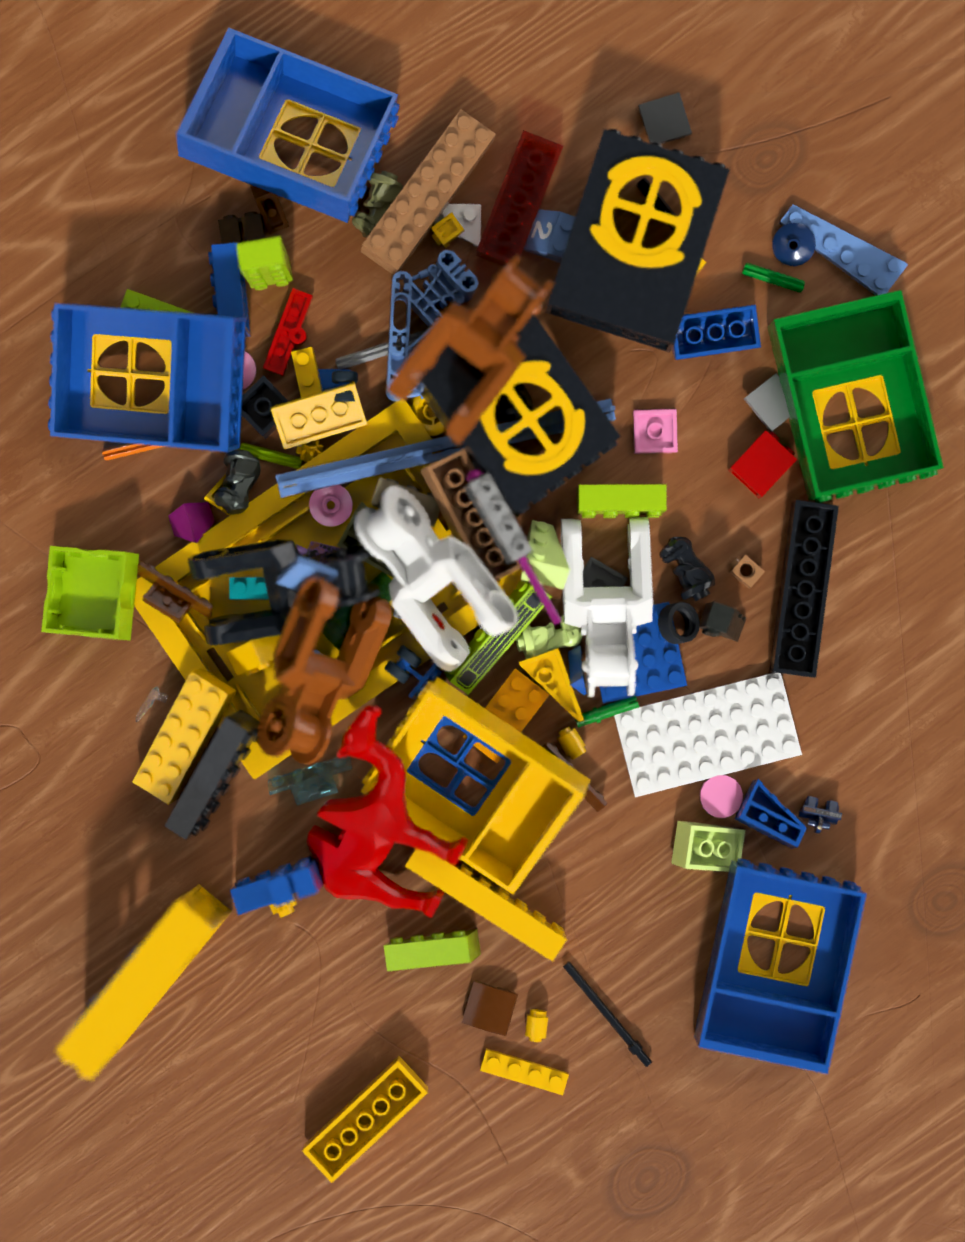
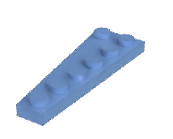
(855, 257)

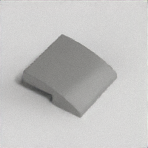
(769, 403)

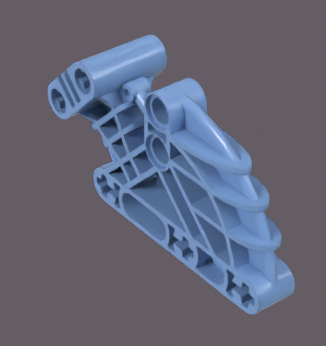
(446, 284)

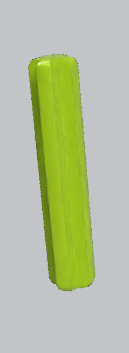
(272, 456)

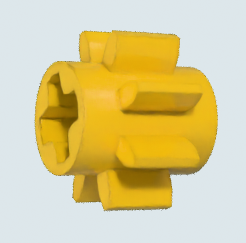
(309, 450)
(284, 909)

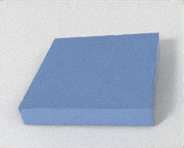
(303, 568)

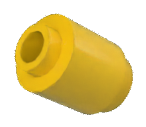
(571, 742)
(536, 1025)

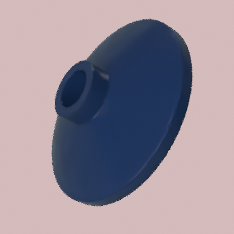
(798, 233)

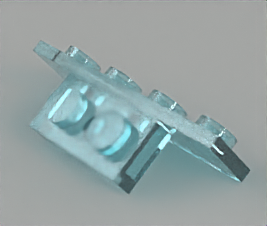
(312, 781)

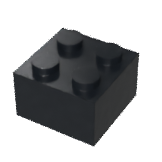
(258, 404)

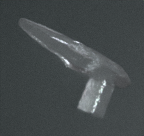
(148, 702)

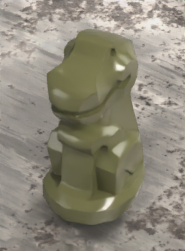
(381, 195)

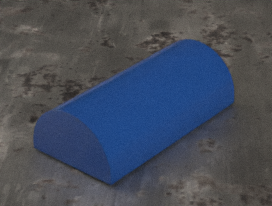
(717, 332)

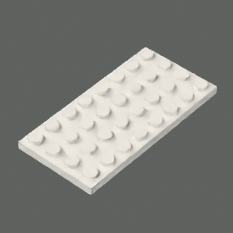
(707, 734)

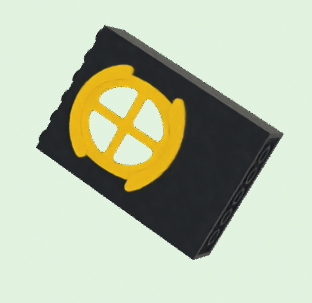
(621, 284)
(517, 475)

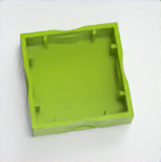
(90, 592)

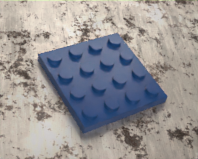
(658, 662)

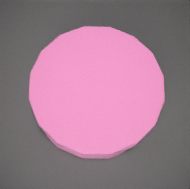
(721, 796)

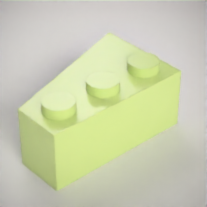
(547, 555)

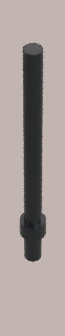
(633, 1045)

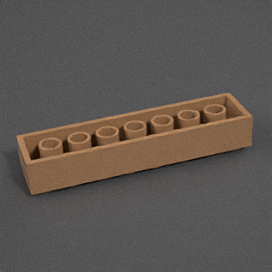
(428, 192)

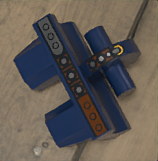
(820, 817)

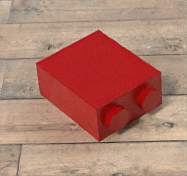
(763, 463)

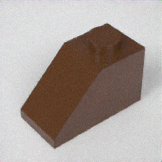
(270, 209)

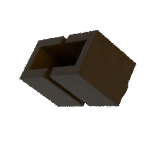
(231, 230)

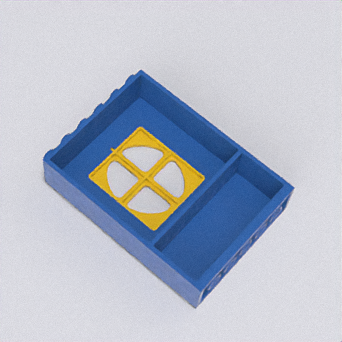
(261, 87)
(200, 378)
(770, 1013)

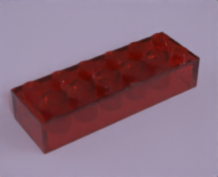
(519, 199)

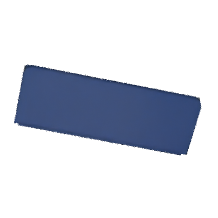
(576, 673)

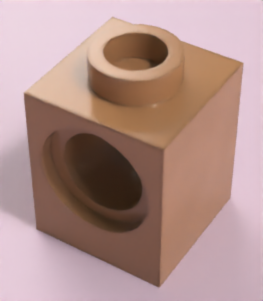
(755, 571)

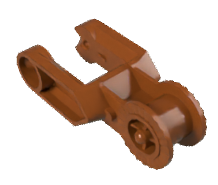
(484, 338)
(315, 682)

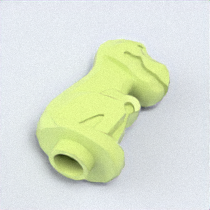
(542, 639)

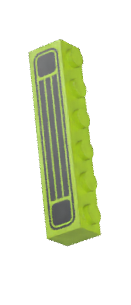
(487, 649)

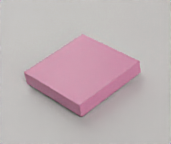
(655, 431)

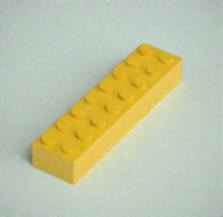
(490, 902)

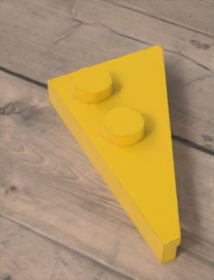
(552, 676)

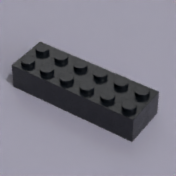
(213, 775)

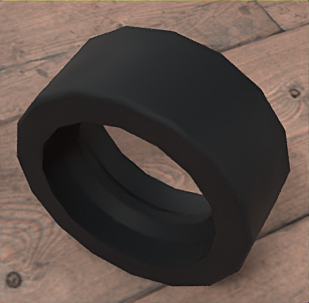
(666, 627)

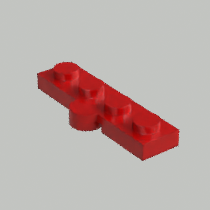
(288, 332)

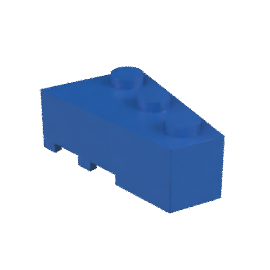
(768, 816)

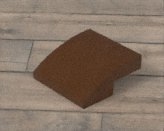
(490, 1008)

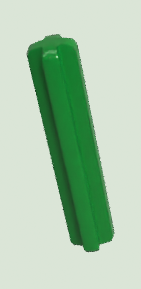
(773, 277)

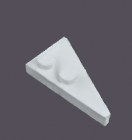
(470, 219)

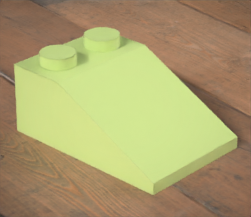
(706, 846)

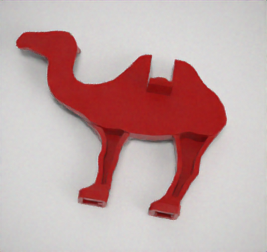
(372, 828)

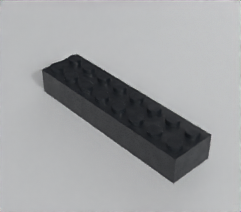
(803, 588)

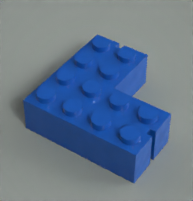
(277, 886)

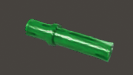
(607, 711)

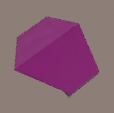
(192, 520)

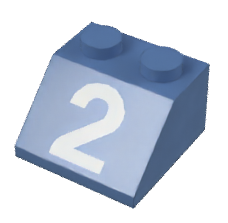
(550, 234)

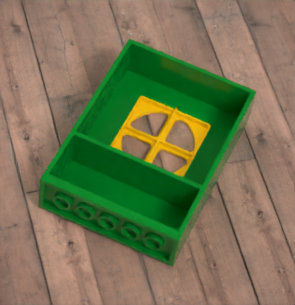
(844, 349)

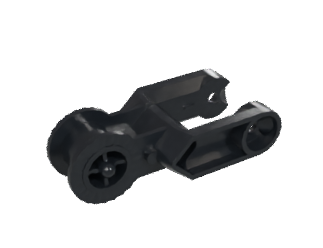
(274, 558)

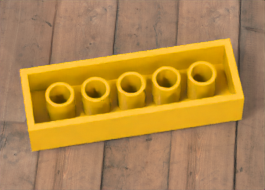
(184, 736)
(365, 1119)

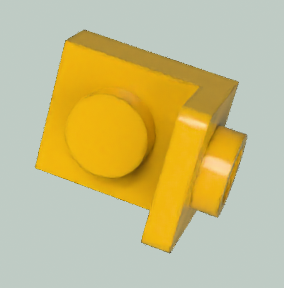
(447, 230)

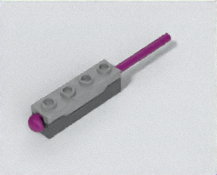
(505, 531)

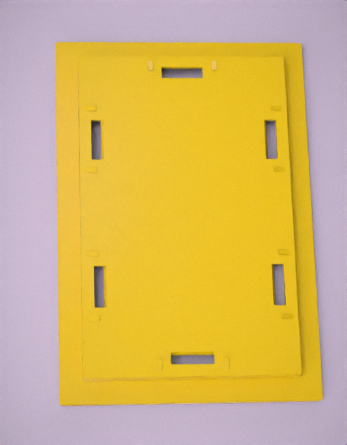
(290, 519)

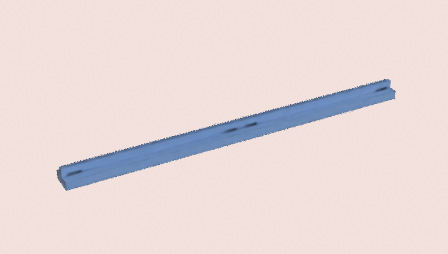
(407, 456)

